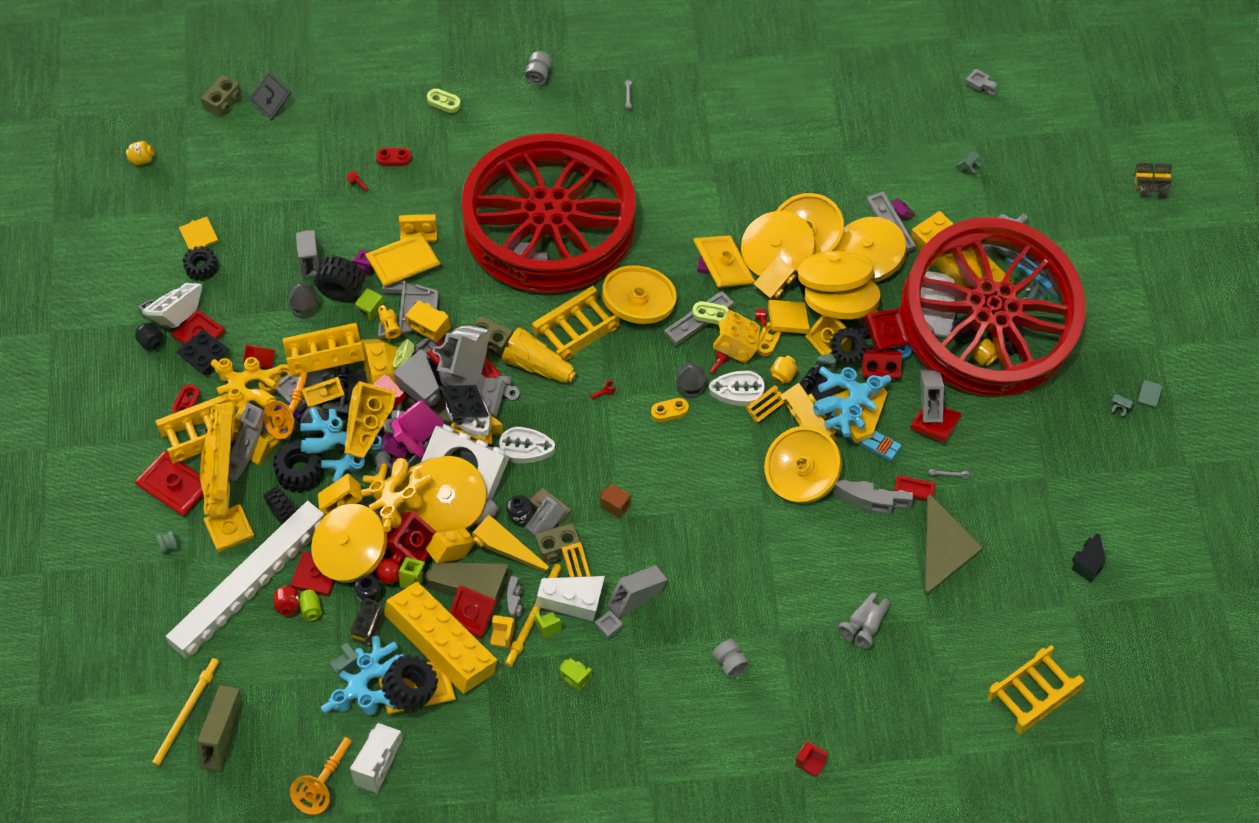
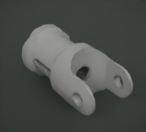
(380, 458)

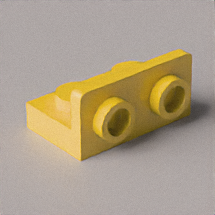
(415, 224)

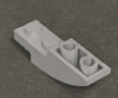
(863, 496)

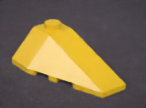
(367, 413)
(499, 540)

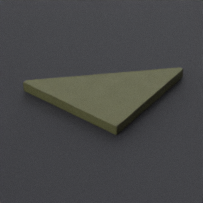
(946, 545)

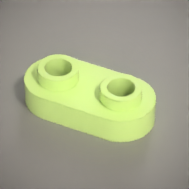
(445, 101)
(711, 312)
(403, 353)

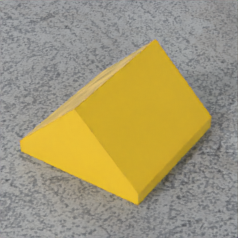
(822, 333)

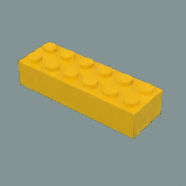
(947, 265)
(440, 637)

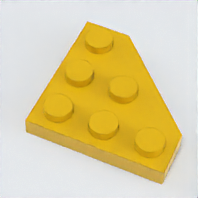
(868, 416)

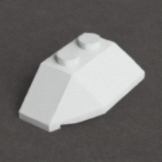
(175, 306)
(939, 321)

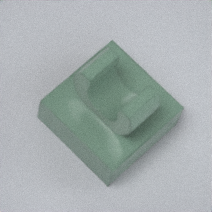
(968, 161)
(1036, 292)
(1122, 402)

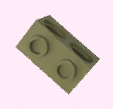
(221, 96)
(498, 333)
(556, 539)

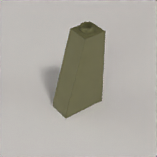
(481, 577)
(218, 728)

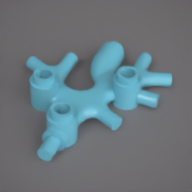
(848, 406)
(332, 436)
(357, 684)

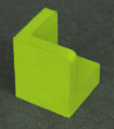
(370, 303)
(547, 624)

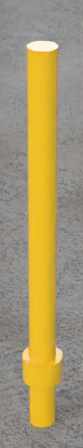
(517, 646)
(205, 678)

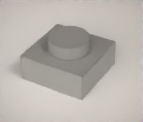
(608, 624)

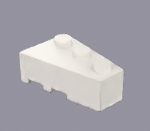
(571, 595)
(376, 757)

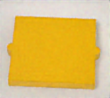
(198, 233)

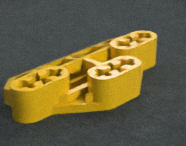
(216, 460)

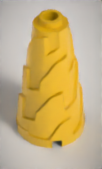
(535, 357)

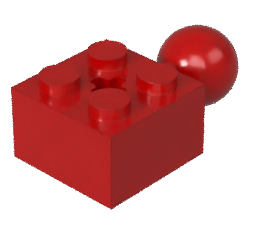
(405, 541)

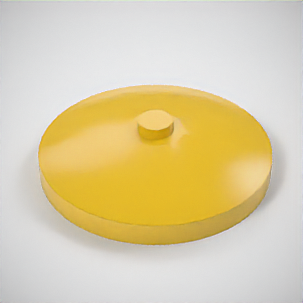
(822, 217)
(777, 235)
(878, 241)
(835, 271)
(639, 294)
(844, 304)
(803, 464)
(454, 496)
(349, 543)

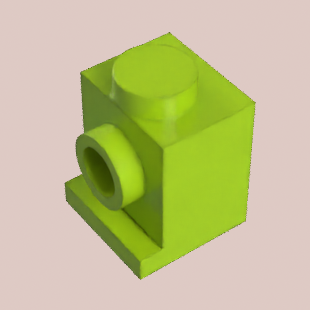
(411, 572)
(575, 674)

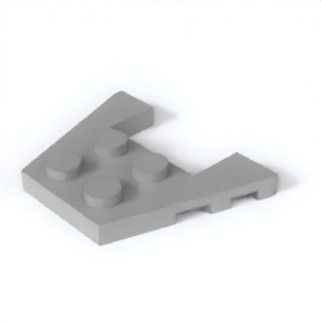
(409, 297)

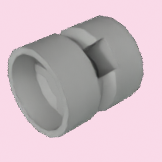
(538, 68)
(729, 656)

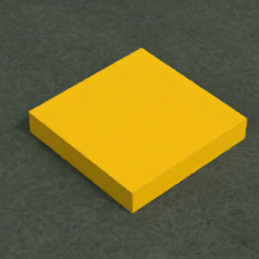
(788, 316)
(229, 530)

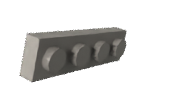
(883, 209)
(689, 325)

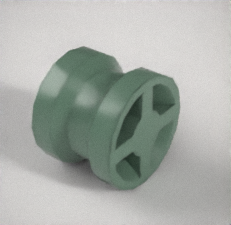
(167, 542)

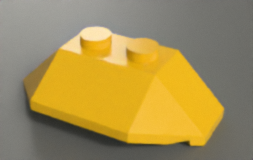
(378, 359)

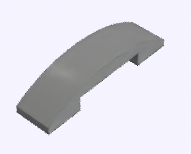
(246, 440)

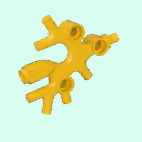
(236, 385)
(388, 499)

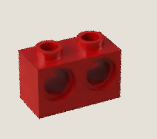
(881, 358)

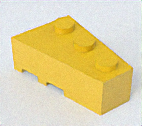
(801, 408)

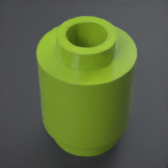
(310, 605)

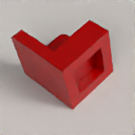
(262, 354)
(811, 759)

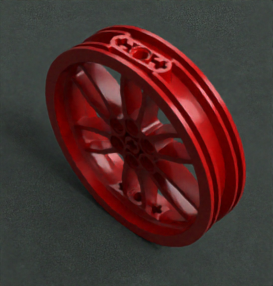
(548, 212)
(1027, 243)

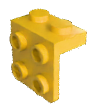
(738, 337)

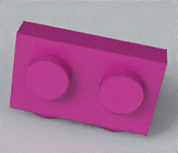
(416, 426)

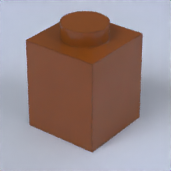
(615, 500)

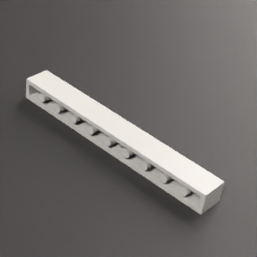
(245, 581)

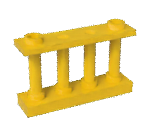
(573, 308)
(323, 349)
(186, 420)
(1039, 709)

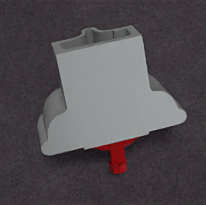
(463, 356)

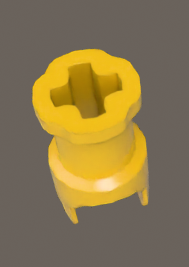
(389, 321)

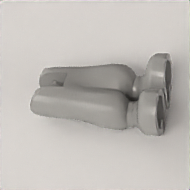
(867, 617)

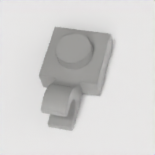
(980, 80)

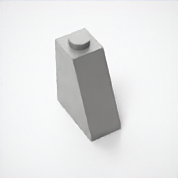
(308, 253)
(418, 379)
(931, 396)
(636, 590)

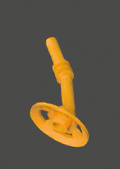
(284, 417)
(315, 789)

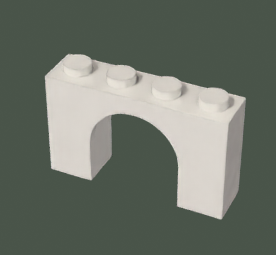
(490, 461)

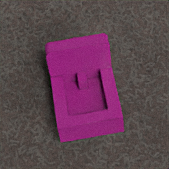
(362, 261)
(392, 446)

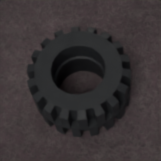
(339, 279)
(297, 479)
(416, 671)

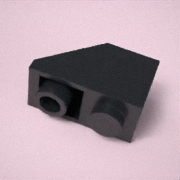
(1090, 560)

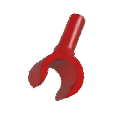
(353, 177)
(761, 315)
(722, 359)
(606, 390)

